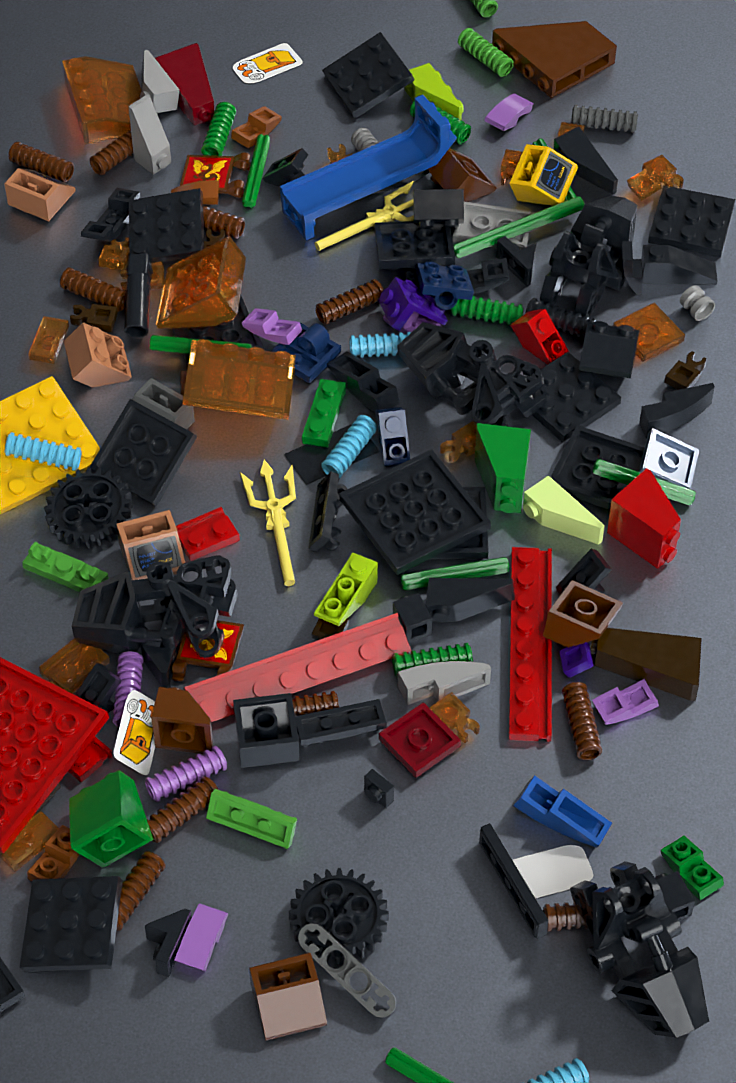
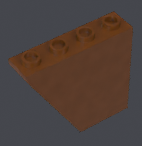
(557, 53)

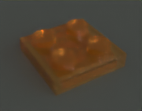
(656, 331)

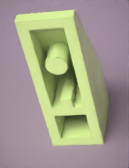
(560, 511)

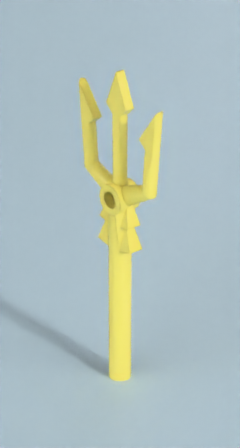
(387, 214)
(275, 515)

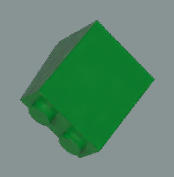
(503, 464)
(108, 820)

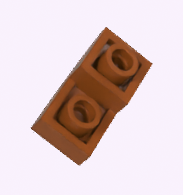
(56, 859)

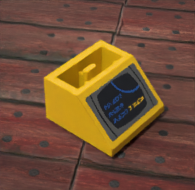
(542, 176)

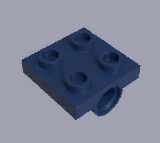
(438, 279)
(312, 351)

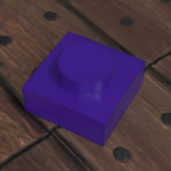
(576, 659)

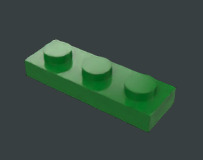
(324, 413)

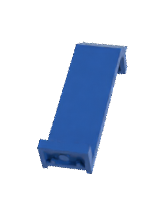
(368, 169)

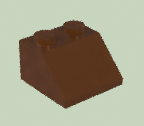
(461, 172)
(580, 615)
(180, 722)

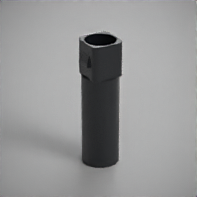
(138, 295)

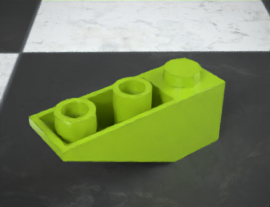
(430, 84)
(348, 590)

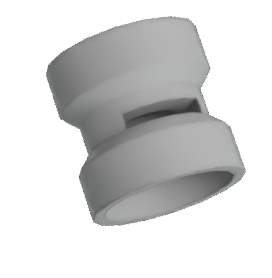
(694, 300)

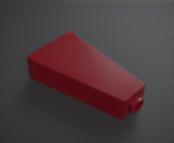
(189, 75)

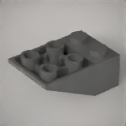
(165, 403)

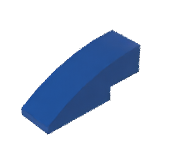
(562, 812)

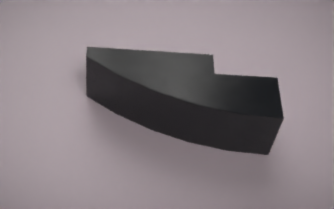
(364, 382)
(676, 408)

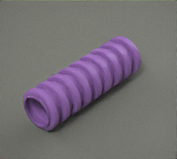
(130, 673)
(185, 773)

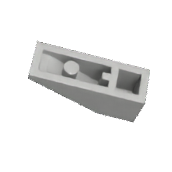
(158, 85)
(148, 137)

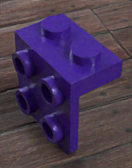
(403, 299)

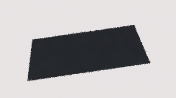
(308, 458)

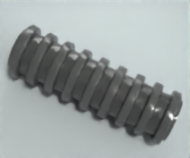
(604, 118)

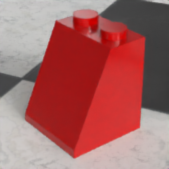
(645, 520)

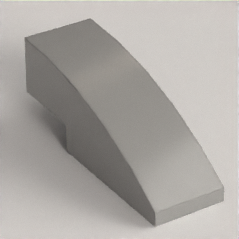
(441, 679)

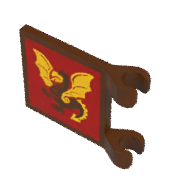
(217, 168)
(223, 660)

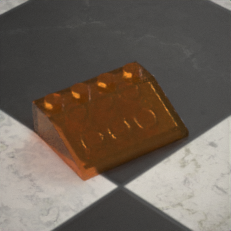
(101, 96)
(203, 287)
(239, 379)

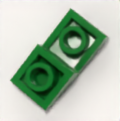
(689, 862)

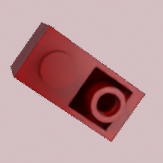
(539, 335)

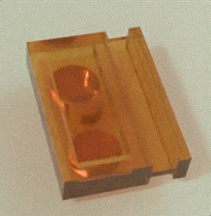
(72, 665)

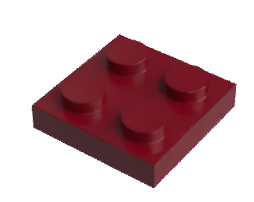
(419, 739)

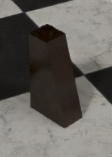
(661, 659)

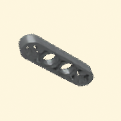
(345, 972)

